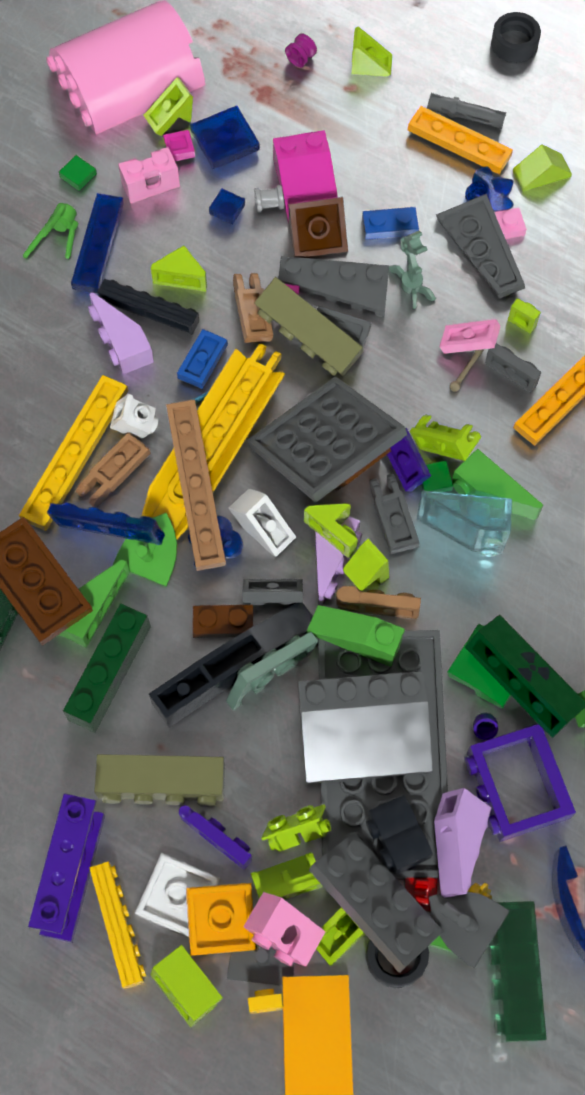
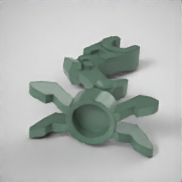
(412, 278)

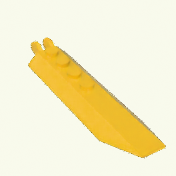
(224, 423)

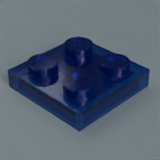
(225, 137)

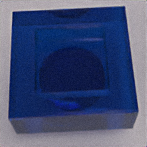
(227, 206)

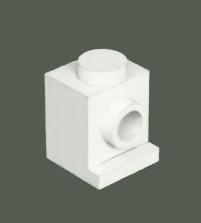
(134, 417)

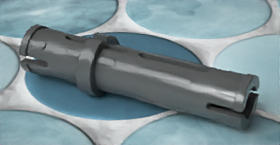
(462, 109)

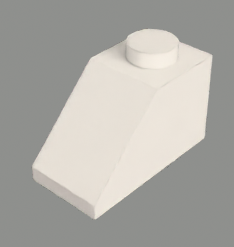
(262, 521)

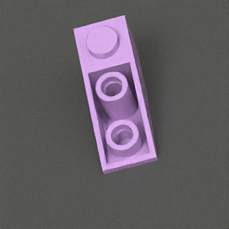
(126, 338)
(331, 562)
(459, 834)

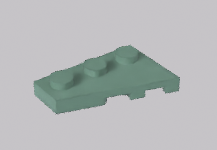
(258, 675)

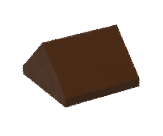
(318, 227)

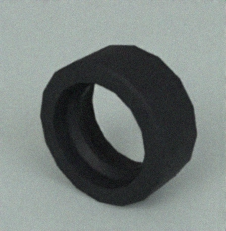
(518, 22)
(392, 980)

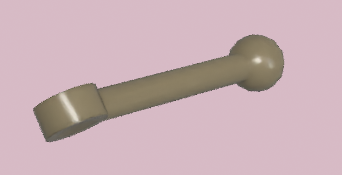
(455, 385)

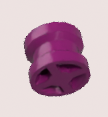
(301, 50)

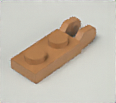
(253, 326)
(113, 468)
(378, 603)

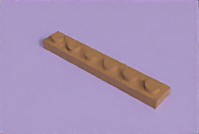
(196, 485)

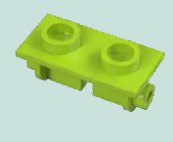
(283, 830)

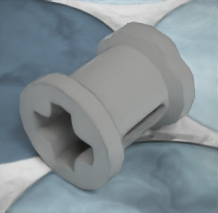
(269, 198)

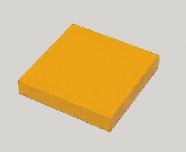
(218, 918)

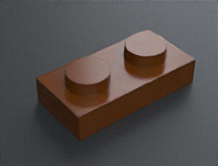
(221, 620)

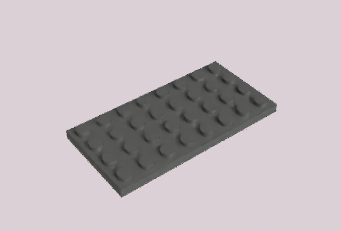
(350, 800)

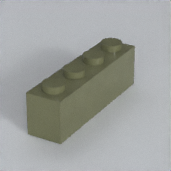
(309, 327)
(159, 778)

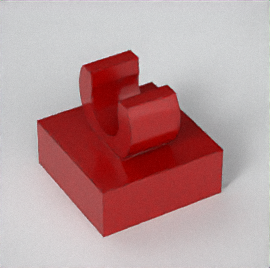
(421, 890)

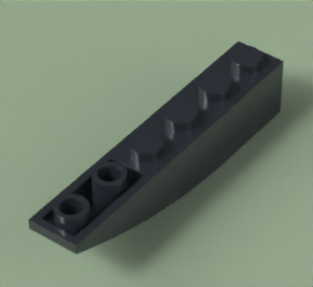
(220, 667)

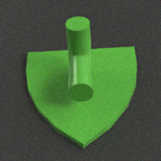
(150, 559)

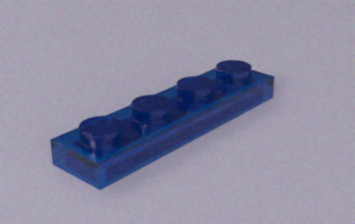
(97, 243)
(100, 522)

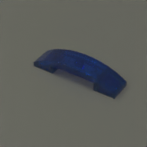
(563, 873)

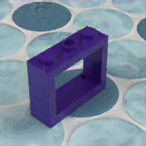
(548, 770)

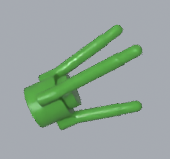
(60, 220)

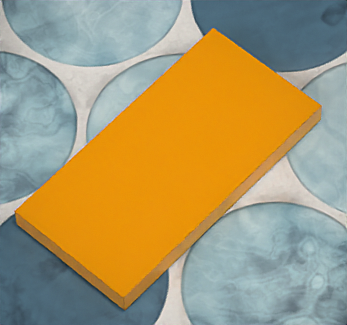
(317, 1035)

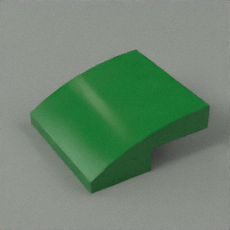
(473, 675)

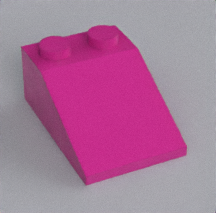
(304, 167)

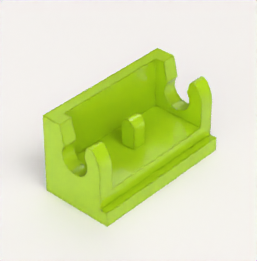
(445, 439)
(287, 878)
(186, 986)

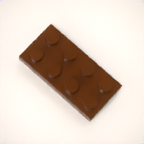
(38, 583)

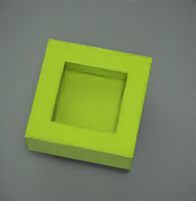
(524, 315)

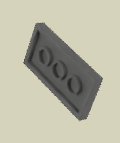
(376, 901)

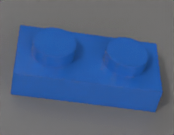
(390, 223)
(202, 359)

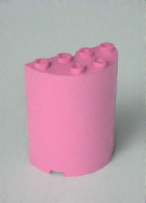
(126, 65)

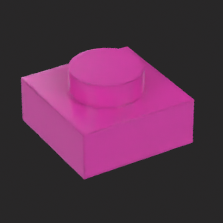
(180, 145)

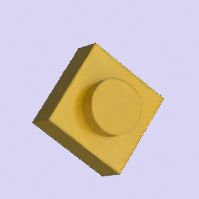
(265, 1001)

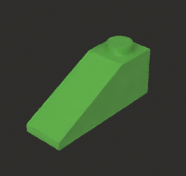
(485, 478)
(100, 595)
(358, 633)

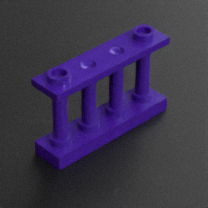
(67, 868)

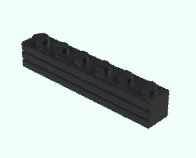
(149, 306)

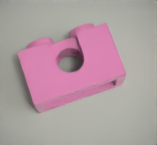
(135, 172)
(285, 929)

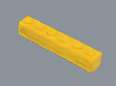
(116, 924)

